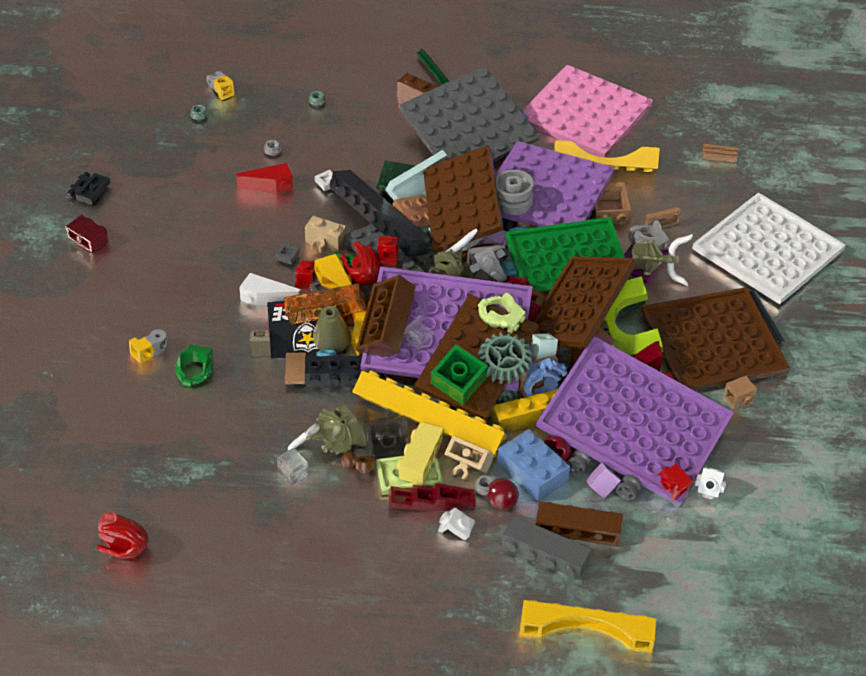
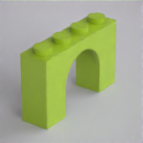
(631, 293)

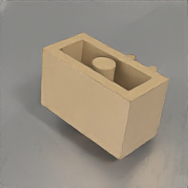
(325, 234)
(468, 456)

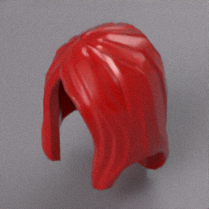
(364, 265)
(122, 536)

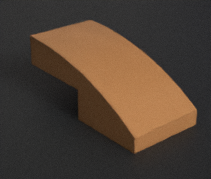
(295, 368)

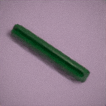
(433, 68)

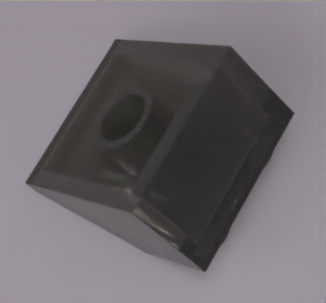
(386, 436)

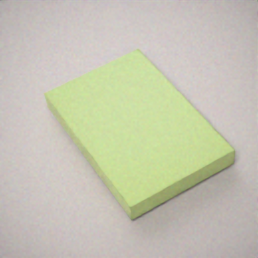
(389, 475)

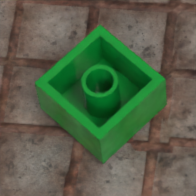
(459, 374)

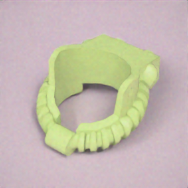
(511, 320)

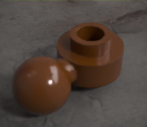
(363, 463)

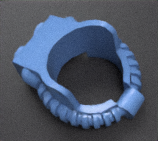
(551, 371)

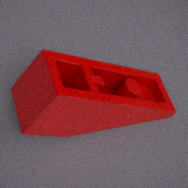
(266, 179)

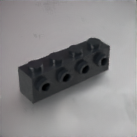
(333, 370)

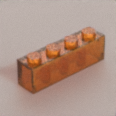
(308, 306)

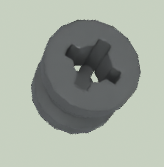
(579, 462)
(629, 487)

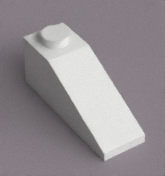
(261, 290)

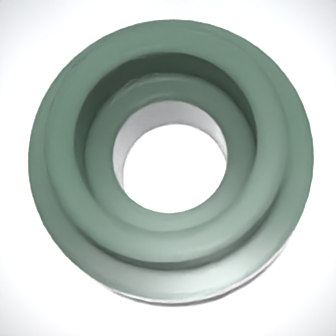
(317, 98)
(198, 112)

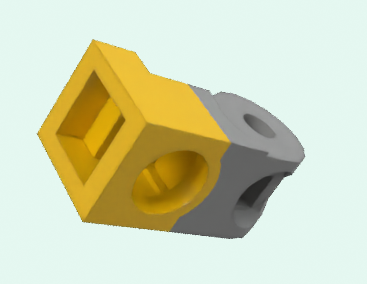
(221, 84)
(148, 346)

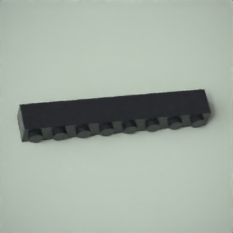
(379, 212)

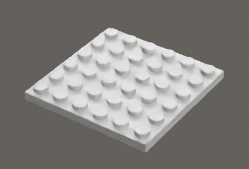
(769, 247)

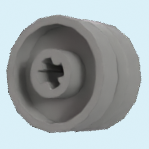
(514, 191)

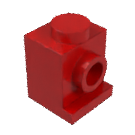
(388, 250)
(305, 274)
(675, 481)

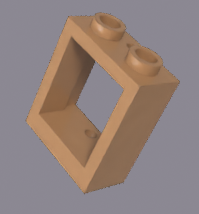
(615, 191)

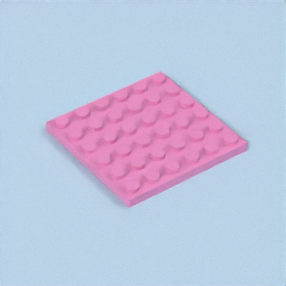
(586, 110)

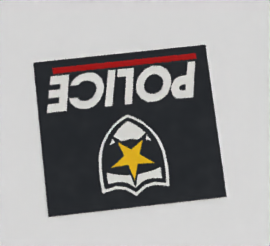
(287, 336)

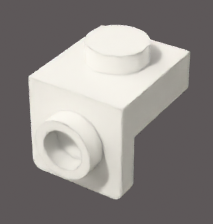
(457, 523)

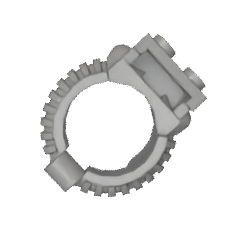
(661, 238)

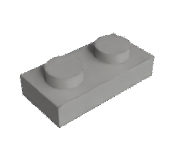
(489, 263)

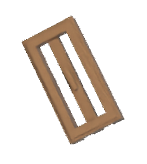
(719, 153)
(666, 217)

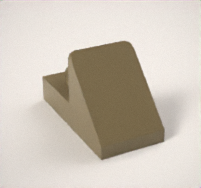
(260, 343)

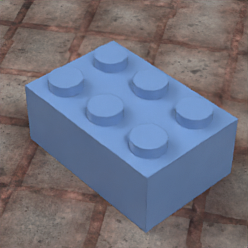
(533, 465)

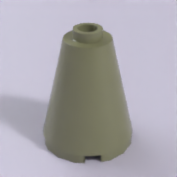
(331, 331)

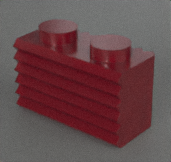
(87, 233)

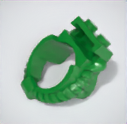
(194, 353)

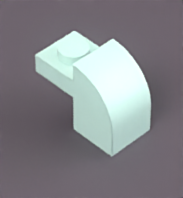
(543, 346)

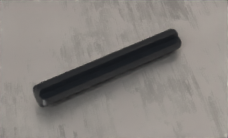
(767, 318)

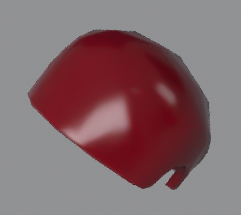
(559, 446)
(503, 494)

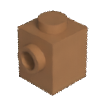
(740, 392)

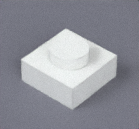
(323, 180)

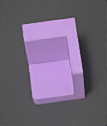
(603, 480)

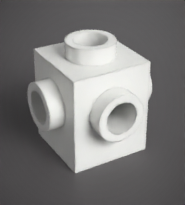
(716, 477)

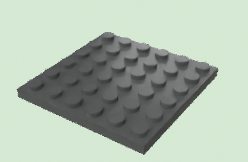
(468, 116)

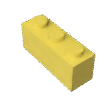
(420, 453)

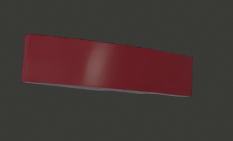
(439, 498)

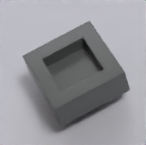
(287, 253)

